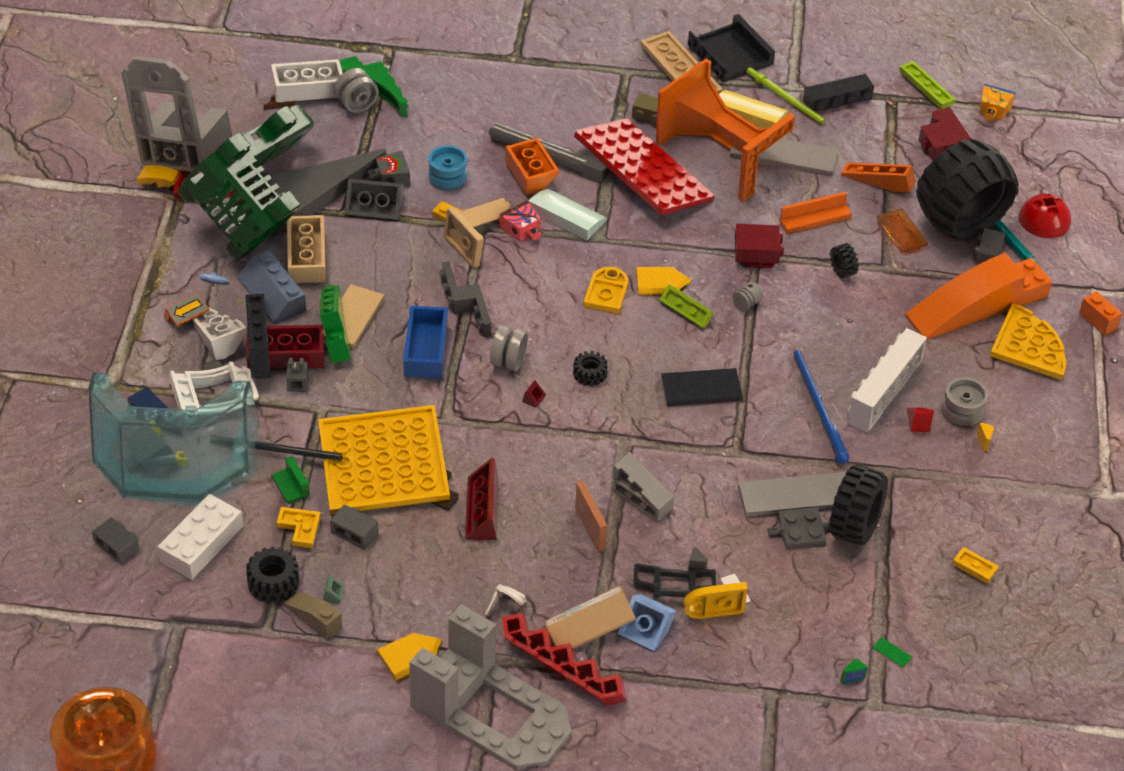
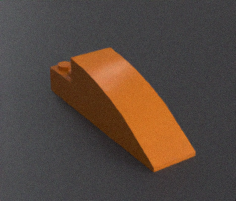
(980, 295)

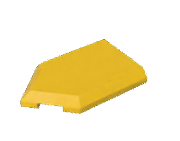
(656, 279)
(400, 652)

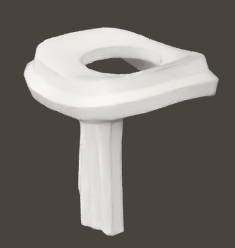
(502, 590)

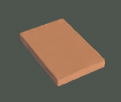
(591, 516)

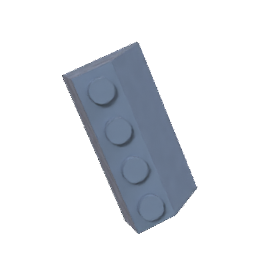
(268, 276)

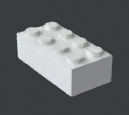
(305, 80)
(200, 536)

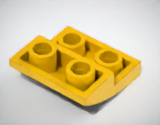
(161, 175)

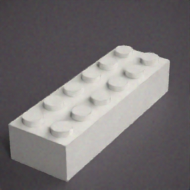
(886, 380)

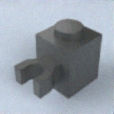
(297, 375)

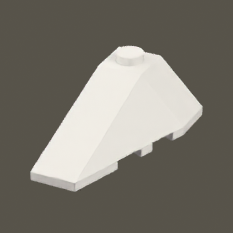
(219, 333)

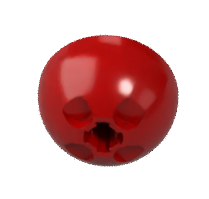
(1045, 216)

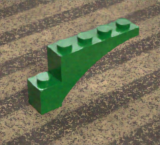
(380, 76)
(334, 324)

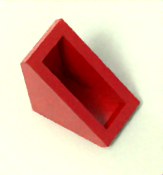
(920, 418)

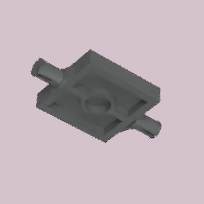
(800, 528)

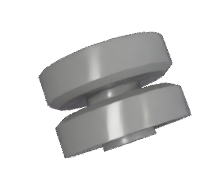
(356, 90)
(509, 348)
(964, 401)

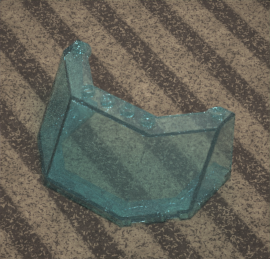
(172, 450)

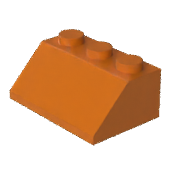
(531, 165)

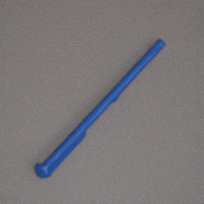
(842, 455)

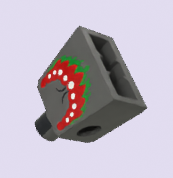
(391, 169)

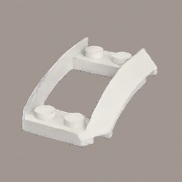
(184, 384)

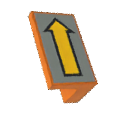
(186, 309)

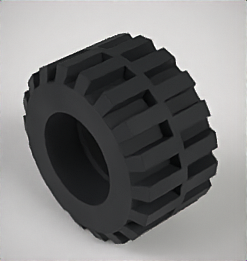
(275, 587)

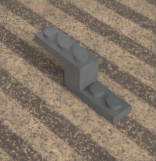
(465, 299)

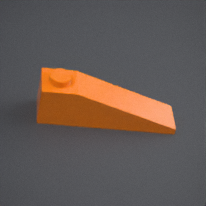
(886, 176)

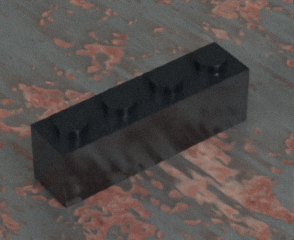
(838, 93)

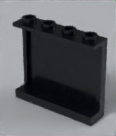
(732, 49)

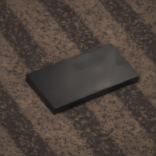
(701, 387)

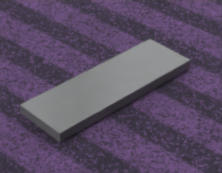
(797, 156)
(789, 493)

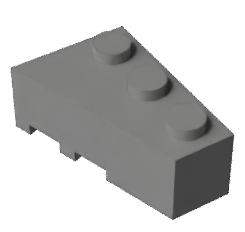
(641, 488)

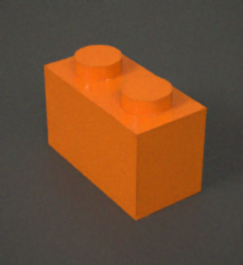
(1100, 313)

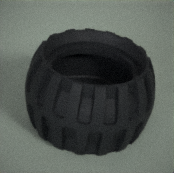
(967, 189)

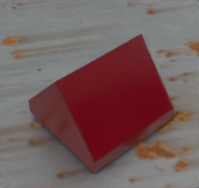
(533, 394)

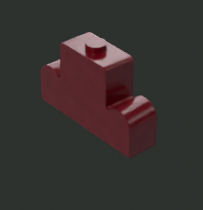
(941, 132)

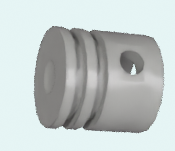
(747, 297)

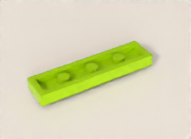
(927, 85)

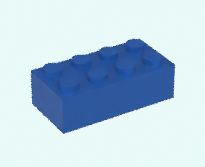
(425, 342)

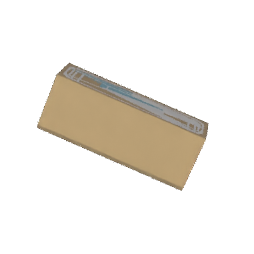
(591, 619)

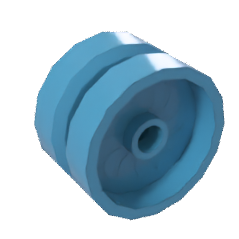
(447, 167)

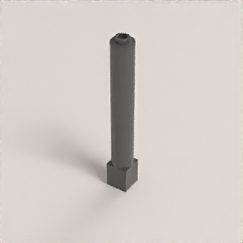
(590, 166)

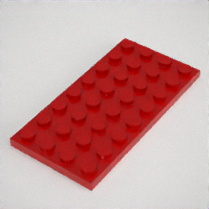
(644, 166)

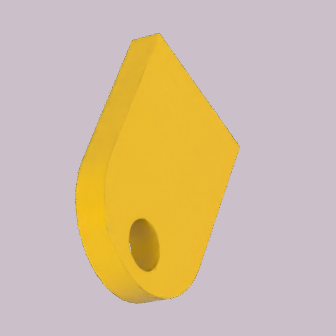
(606, 292)
(716, 601)

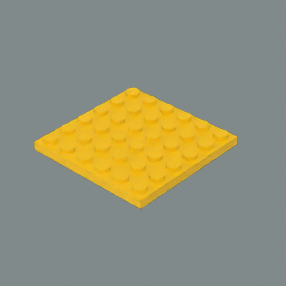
(386, 459)

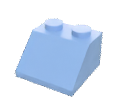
(651, 622)

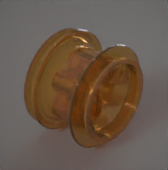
(97, 723)

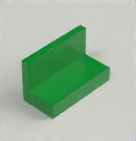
(291, 481)

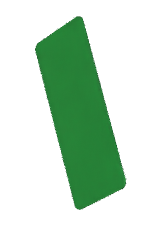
(892, 652)

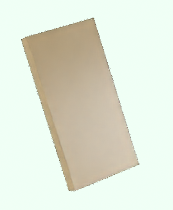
(358, 310)

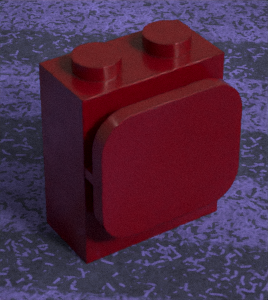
(758, 245)

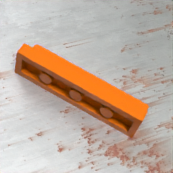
(814, 213)

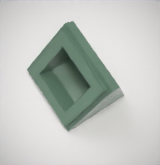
(333, 590)

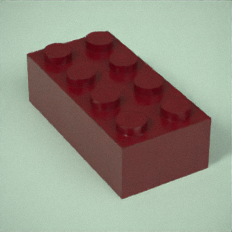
(294, 343)

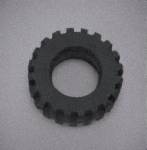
(858, 504)

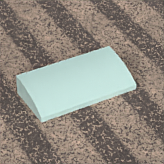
(566, 213)

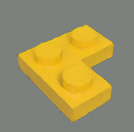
(303, 522)

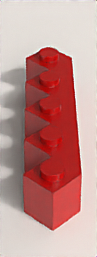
(563, 661)

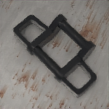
(658, 571)

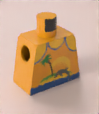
(995, 102)

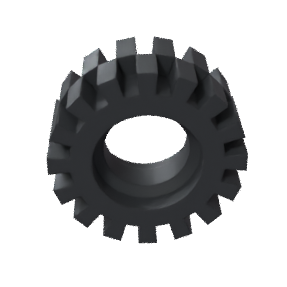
(844, 260)
(590, 360)

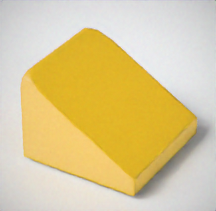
(984, 435)

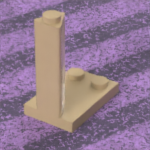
(460, 228)

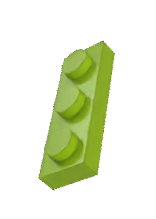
(686, 306)

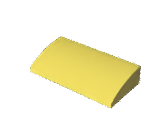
(754, 111)

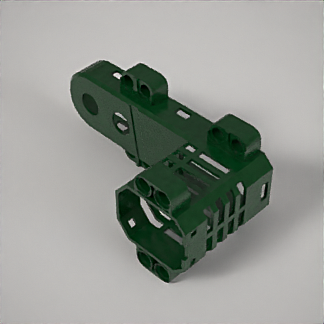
(242, 160)

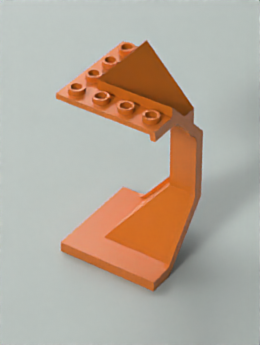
(695, 109)

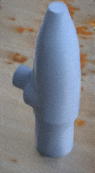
(213, 278)

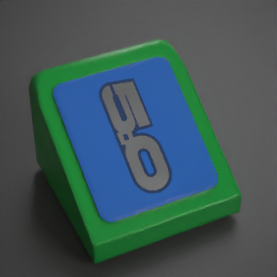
(854, 671)

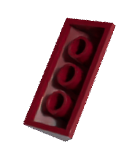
(482, 503)

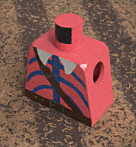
(521, 222)

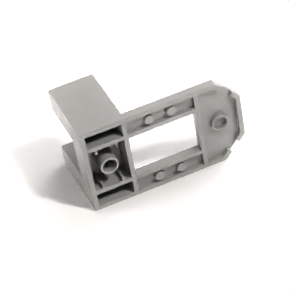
(172, 133)
(447, 683)

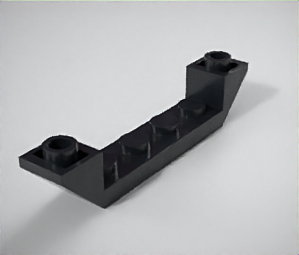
(257, 336)

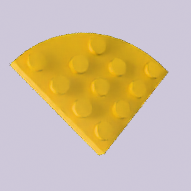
(1030, 343)

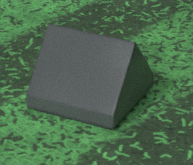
(697, 560)

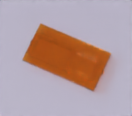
(902, 231)

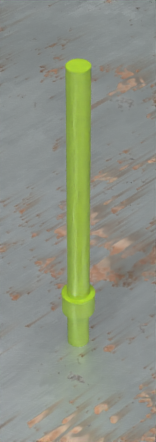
(762, 79)

